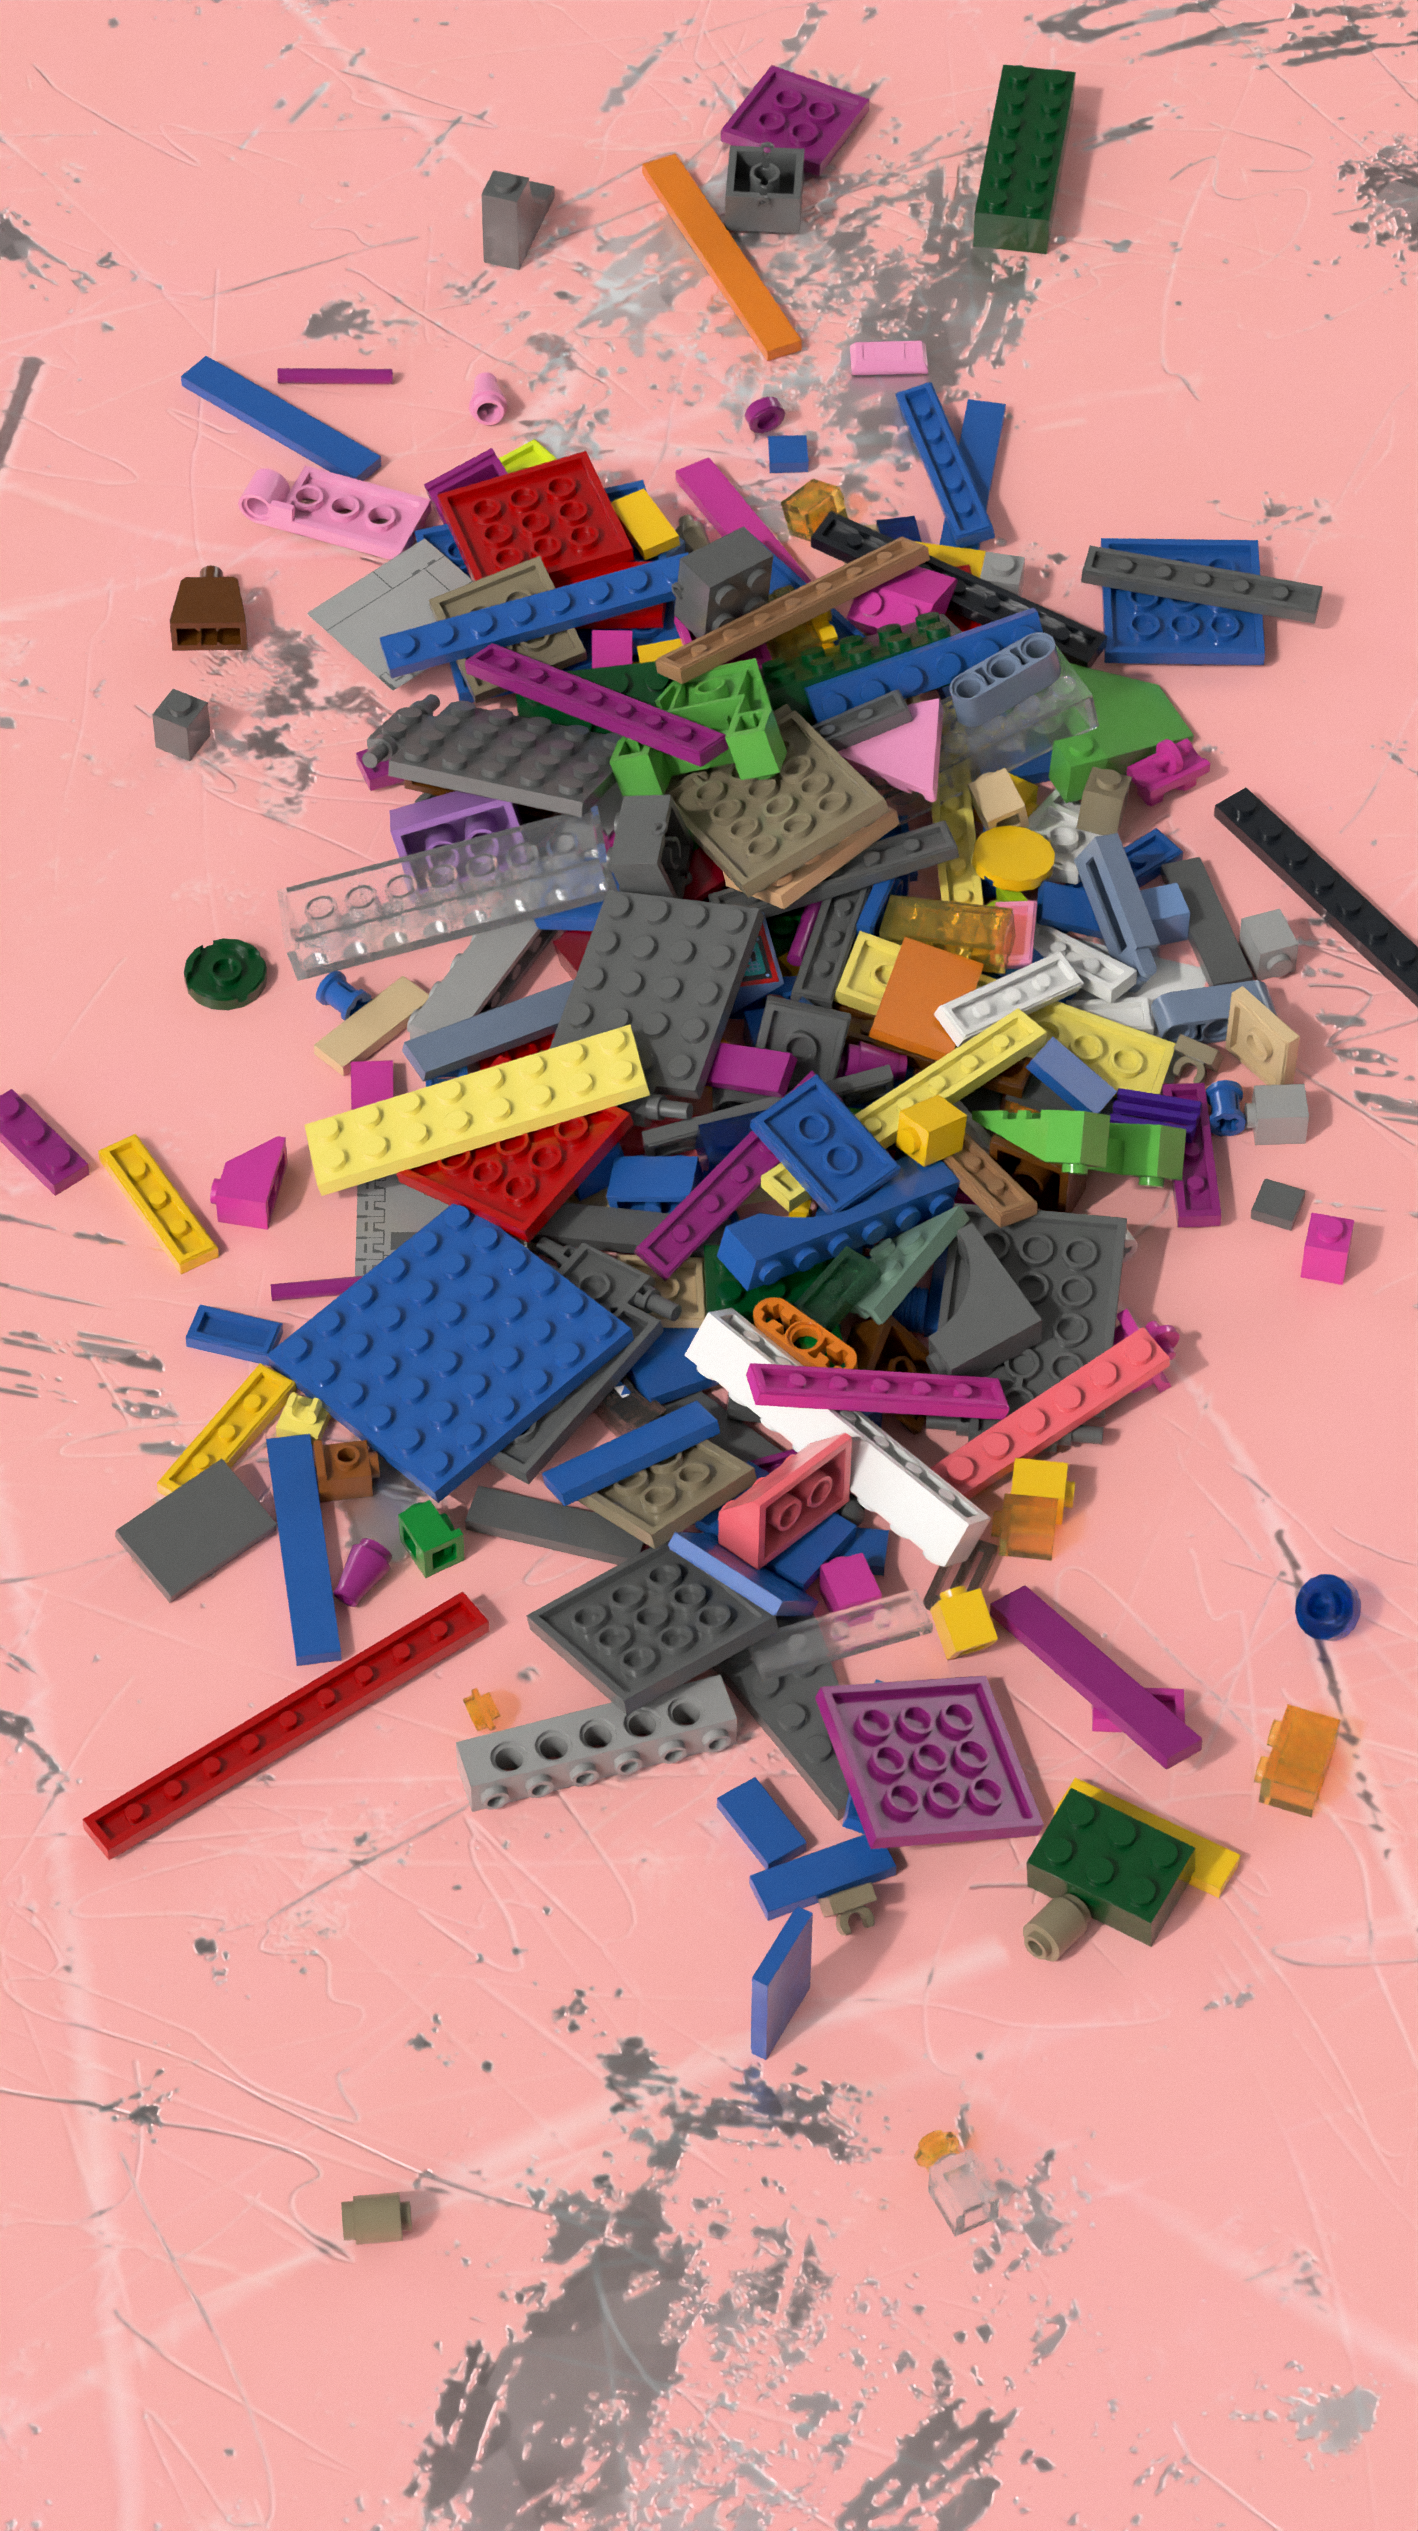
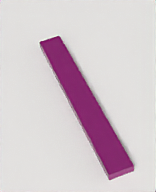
(597, 705)

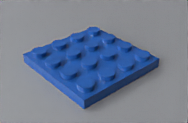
(1178, 631)

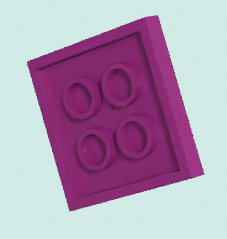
(797, 115)

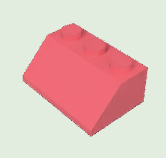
(787, 1501)

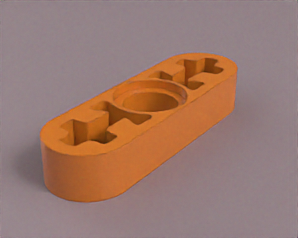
(797, 1326)

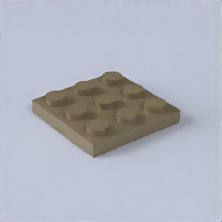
(513, 583)
(673, 1492)

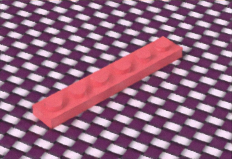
(1053, 1413)

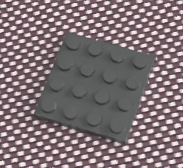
(649, 1626)

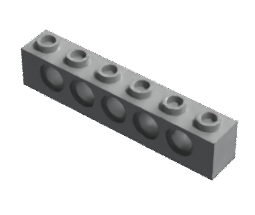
(573, 1734)

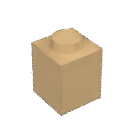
(998, 800)

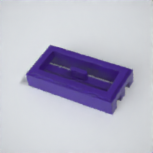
(1157, 1110)

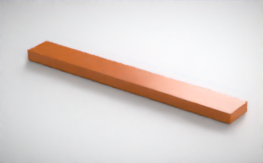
(722, 257)

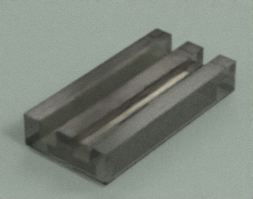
(977, 1581)

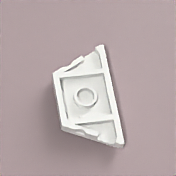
(1058, 824)

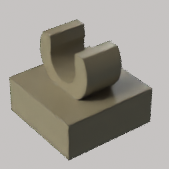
(1198, 1055)
(849, 1902)

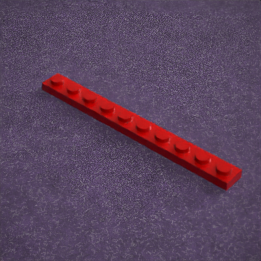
(285, 1725)

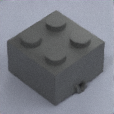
(764, 189)
(722, 582)
(651, 847)

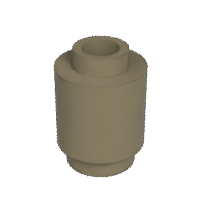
(1056, 1927)
(375, 2218)

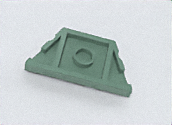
(905, 1261)

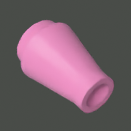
(487, 400)

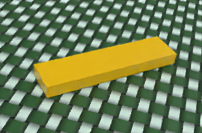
(158, 1204)
(232, 1427)
(1212, 1861)

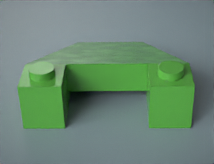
(725, 700)
(1131, 723)
(1091, 1142)

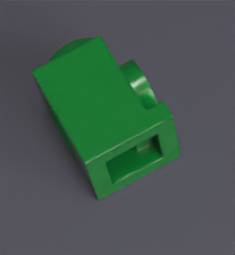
(430, 1538)

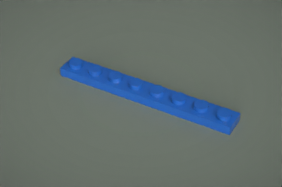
(531, 616)

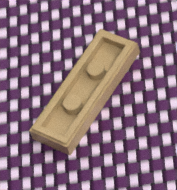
(371, 1026)

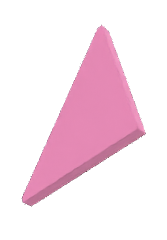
(905, 755)

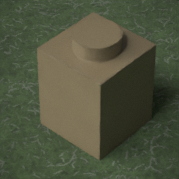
(1103, 801)

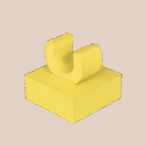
(303, 1417)

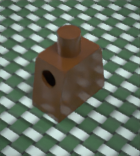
(208, 613)

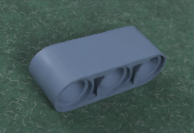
(1005, 679)
(1202, 1011)

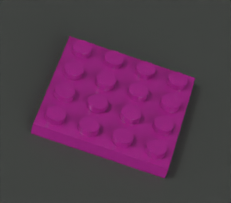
(928, 1761)

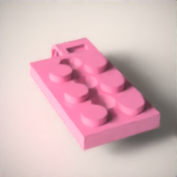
(273, 504)

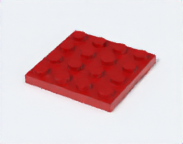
(534, 512)
(526, 1176)

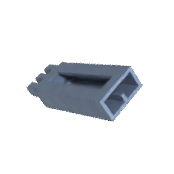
(1118, 905)

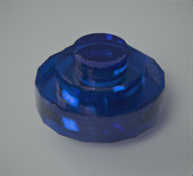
(1327, 1607)

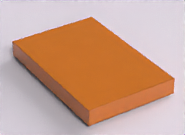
(916, 988)

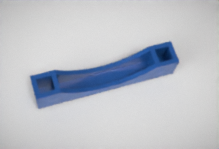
(774, 1246)

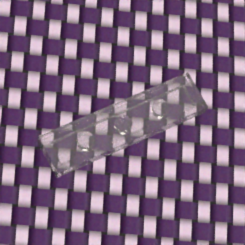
(841, 1634)

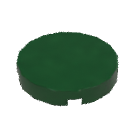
(225, 974)

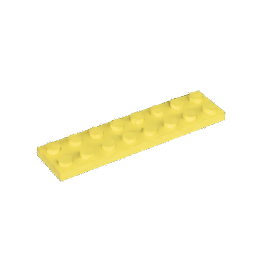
(1112, 1050)
(476, 1110)

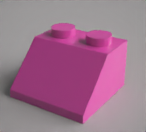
(902, 600)

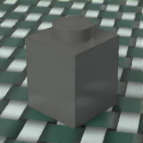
(181, 724)

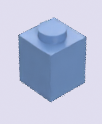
(1167, 912)

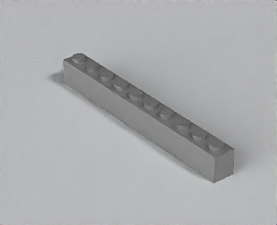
(493, 961)

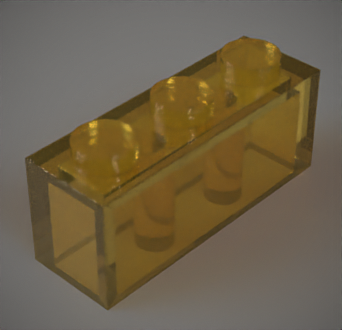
(960, 928)

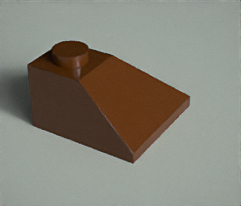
(893, 1350)

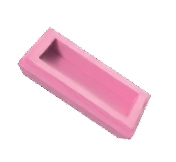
(888, 358)
(1025, 923)

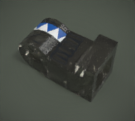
(627, 1409)

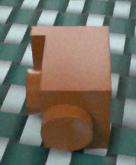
(345, 1470)

